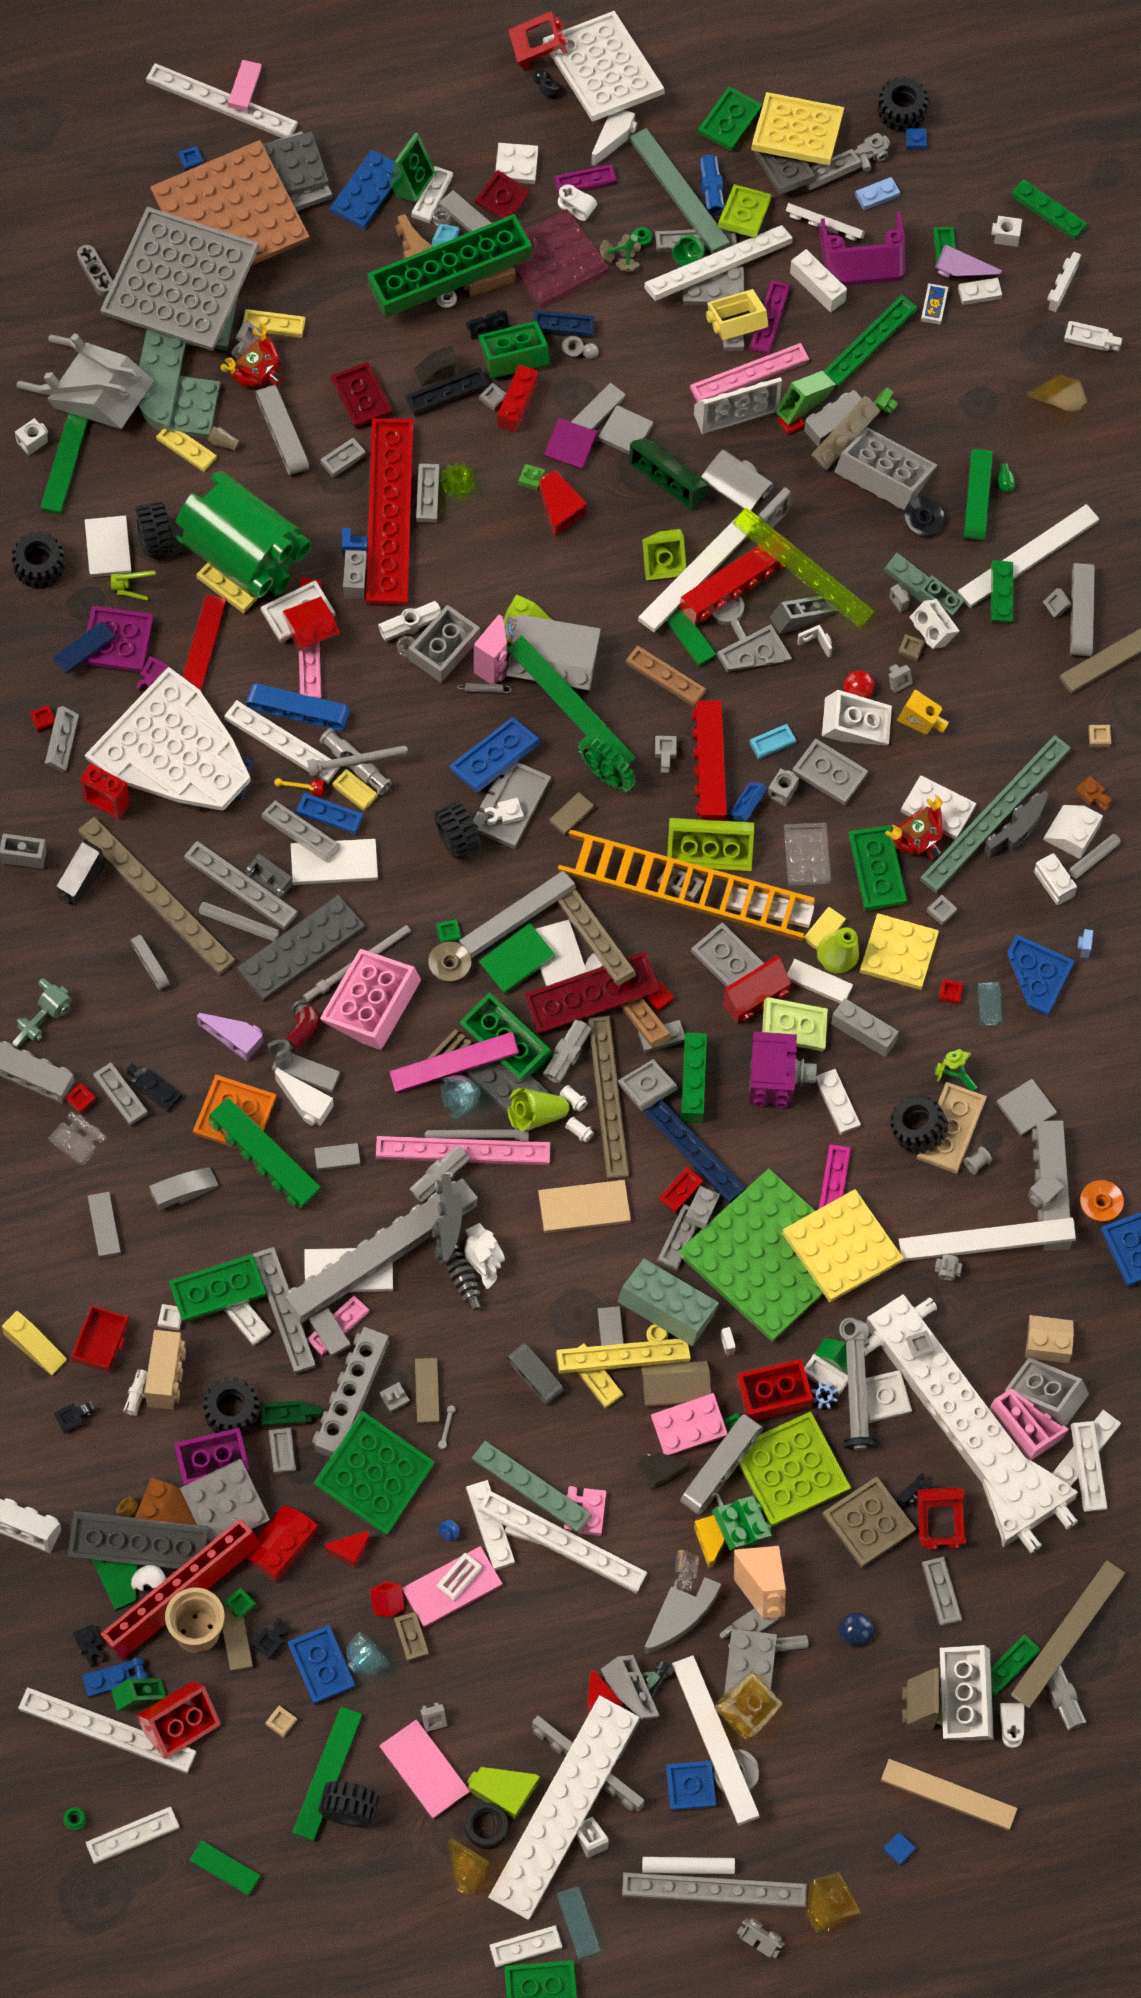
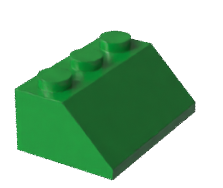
(513, 347)

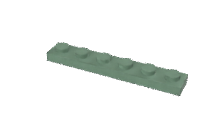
(531, 1487)

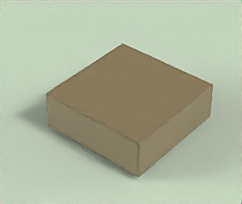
(911, 647)

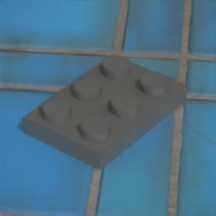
(785, 172)

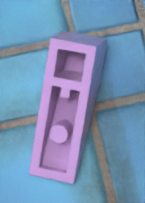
(959, 264)
(234, 1034)

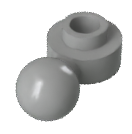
(589, 350)

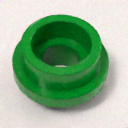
(643, 241)
(71, 1813)

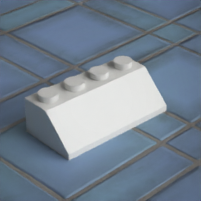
(28, 1525)
(966, 1693)

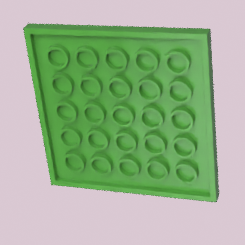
(752, 1261)

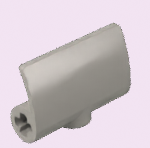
(737, 480)

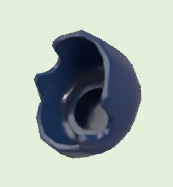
(856, 1629)

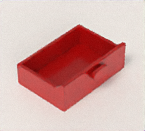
(100, 1339)

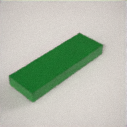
(690, 638)
(1012, 1663)
(225, 1868)

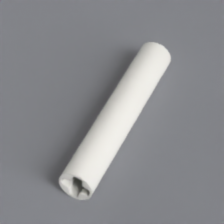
(688, 1865)

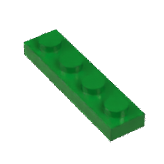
(1048, 209)

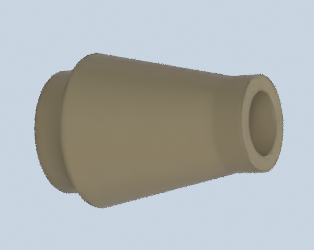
(222, 438)

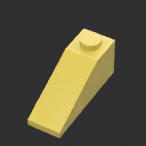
(33, 1343)

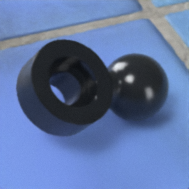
(547, 86)

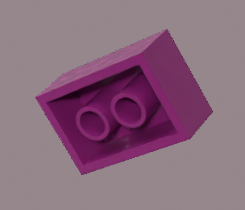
(209, 1453)

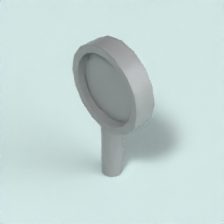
(731, 615)

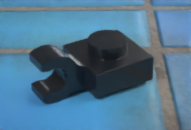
(70, 1416)
(909, 1495)

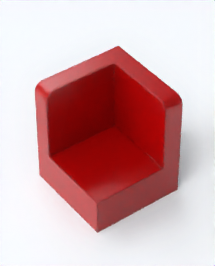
(387, 1599)

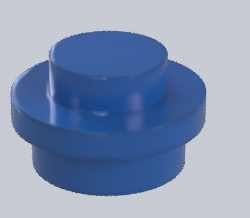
(449, 1530)

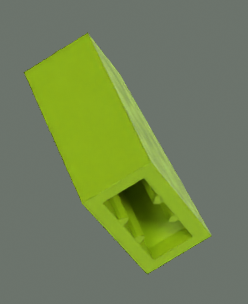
(503, 1788)

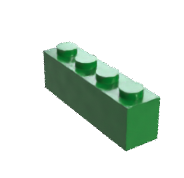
(693, 1078)

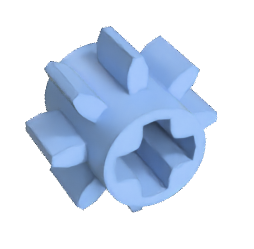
(830, 1397)

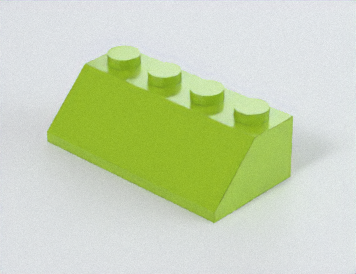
(712, 843)

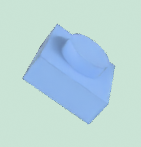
(1085, 943)

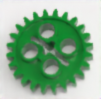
(606, 764)

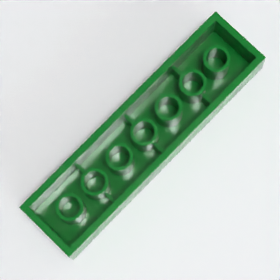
(449, 265)

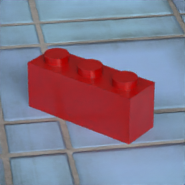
(517, 398)

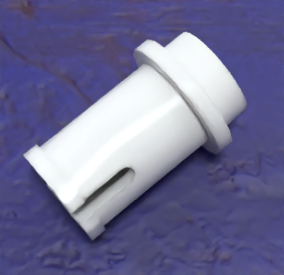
(577, 1101)
(580, 1130)

